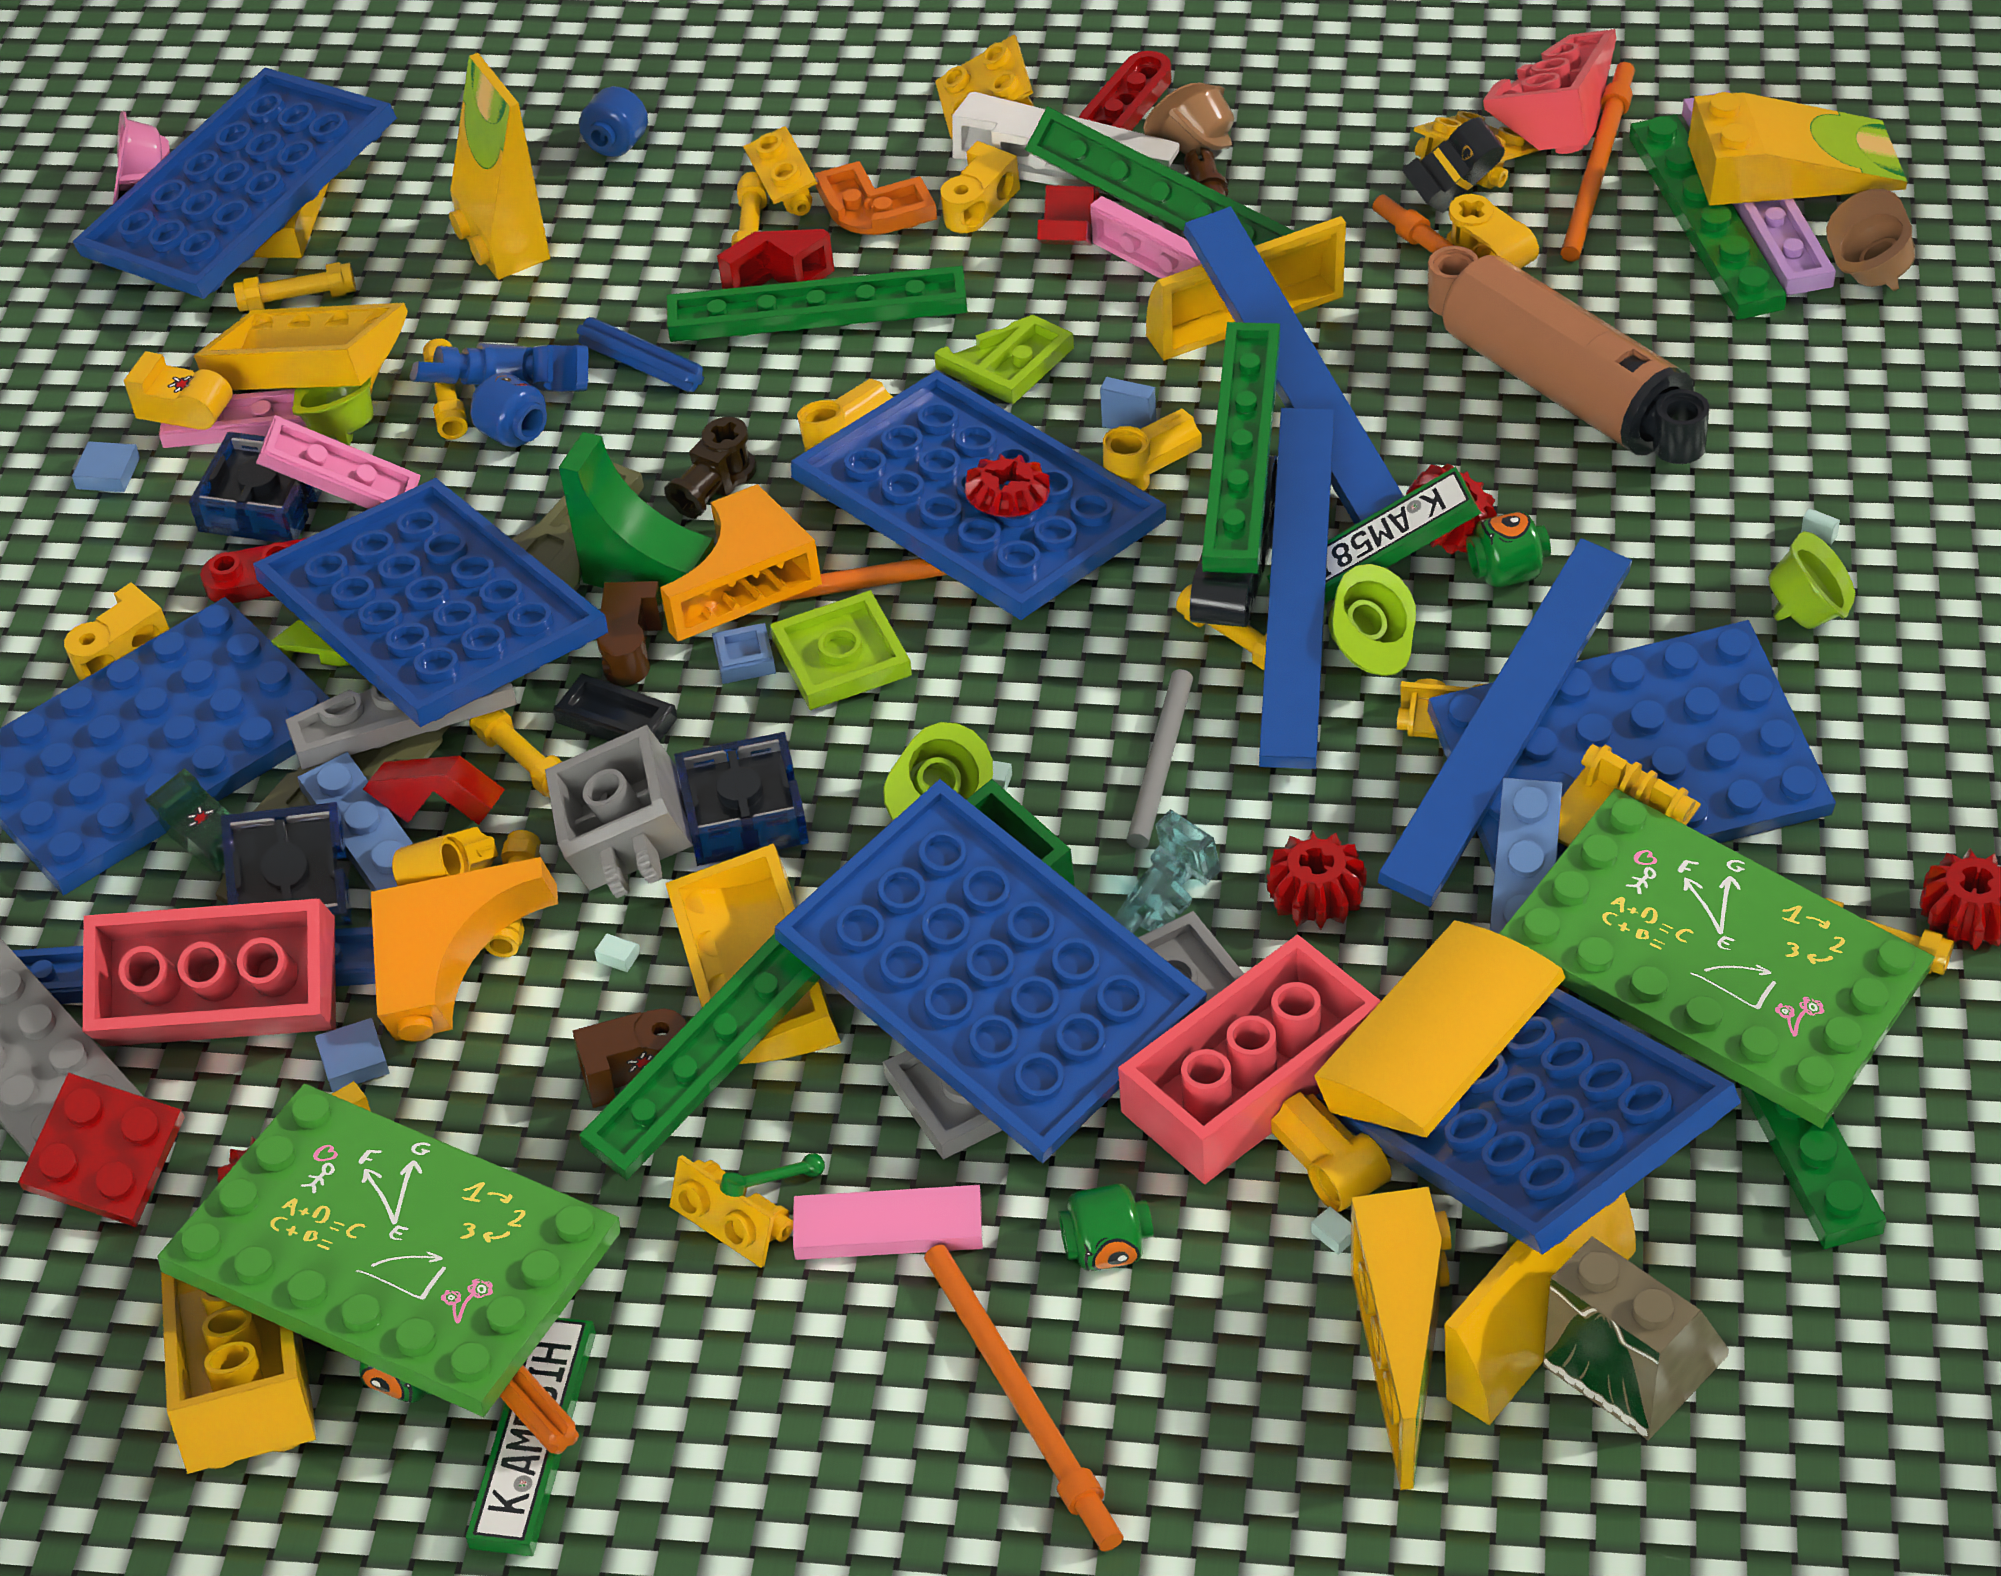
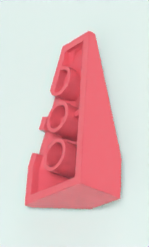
(1560, 97)

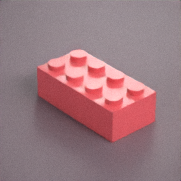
(209, 972)
(1234, 1060)

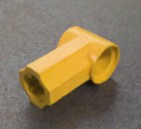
(826, 417)
(1139, 452)
(444, 856)
(1335, 1159)

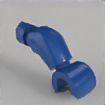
(545, 366)

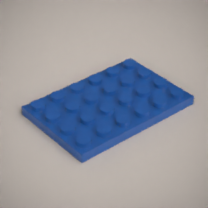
(234, 181)
(907, 479)
(430, 601)
(190, 699)
(1688, 708)
(989, 968)
(1561, 1122)

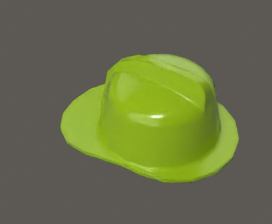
(334, 410)
(1811, 583)
(1373, 619)
(937, 753)

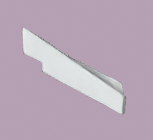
(1011, 125)

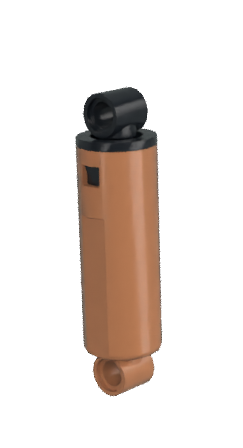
(1568, 355)

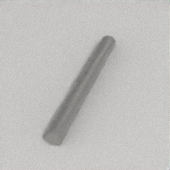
(1159, 759)

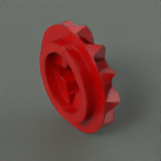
(1023, 494)

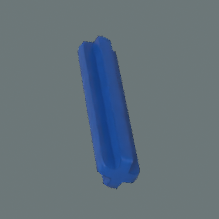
(640, 354)

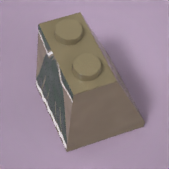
(1626, 1338)

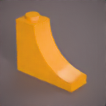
(755, 563)
(434, 932)

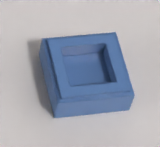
(1127, 404)
(106, 466)
(743, 653)
(352, 1054)

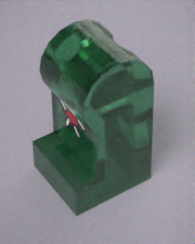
(191, 818)

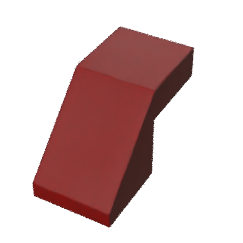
(1067, 215)
(776, 255)
(408, 783)

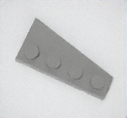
(369, 721)

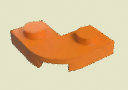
(871, 210)

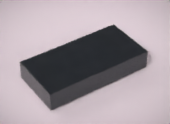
(611, 710)

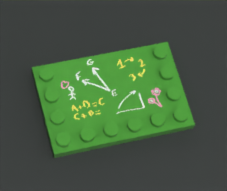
(1719, 956)
(391, 1248)

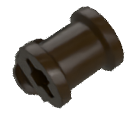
(717, 466)

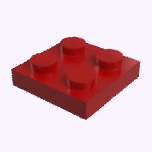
(101, 1149)

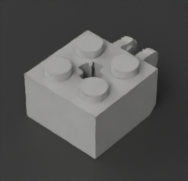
(618, 811)

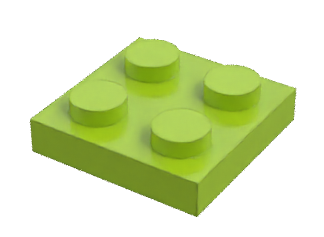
(840, 650)

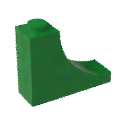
(618, 531)

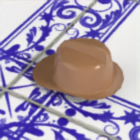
(1192, 117)
(1872, 238)

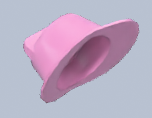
(138, 152)

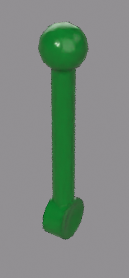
(735, 1184)

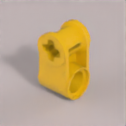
(1490, 231)

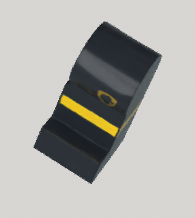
(1455, 164)

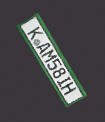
(1400, 527)
(519, 1467)

